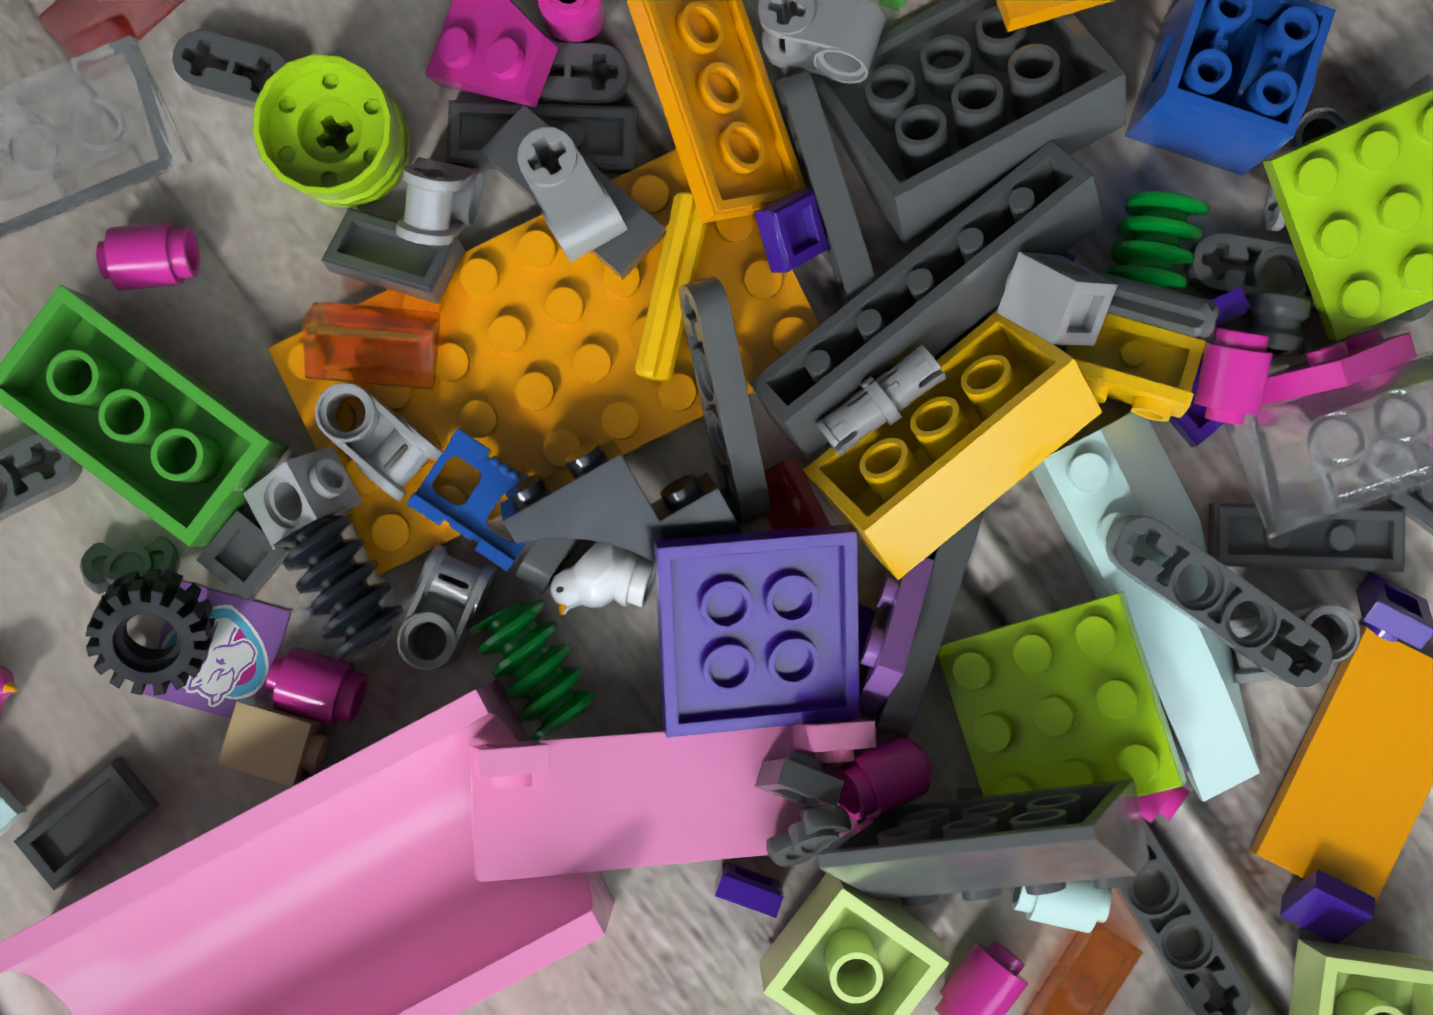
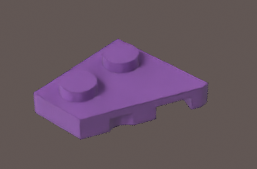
(890, 644)

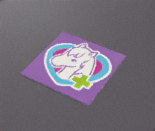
(239, 656)

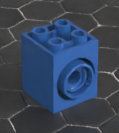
(1230, 79)

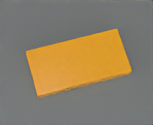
(717, 104)
(1357, 770)

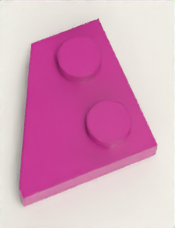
(492, 52)
(1340, 365)

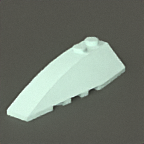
(1127, 473)

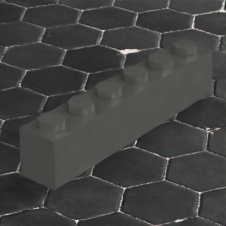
(930, 292)

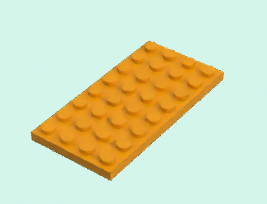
(547, 358)

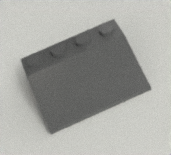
(966, 104)
(995, 844)

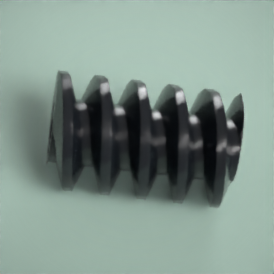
(340, 583)

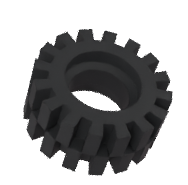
(146, 665)

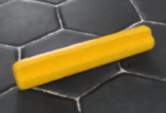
(675, 268)

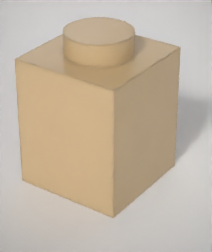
(273, 742)

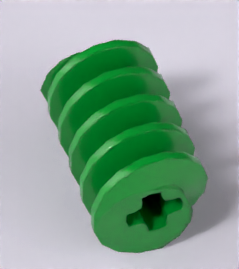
(1154, 238)
(534, 666)

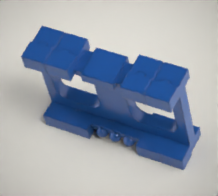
(472, 516)

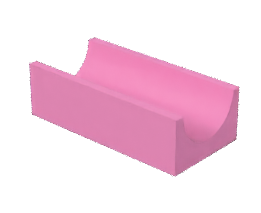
(325, 898)

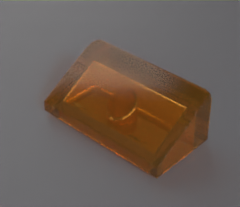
(371, 345)
(1086, 974)

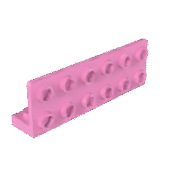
(639, 797)

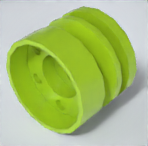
(299, 123)

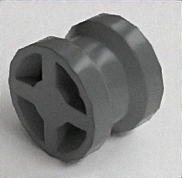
(1280, 319)

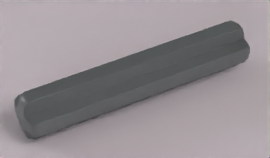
(1162, 307)

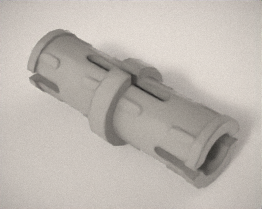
(881, 400)

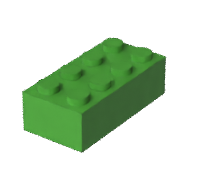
(135, 417)

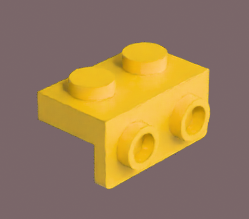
(1141, 367)

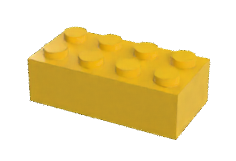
(958, 445)

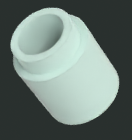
(1072, 908)

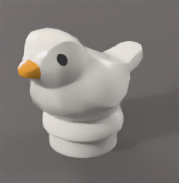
(604, 576)

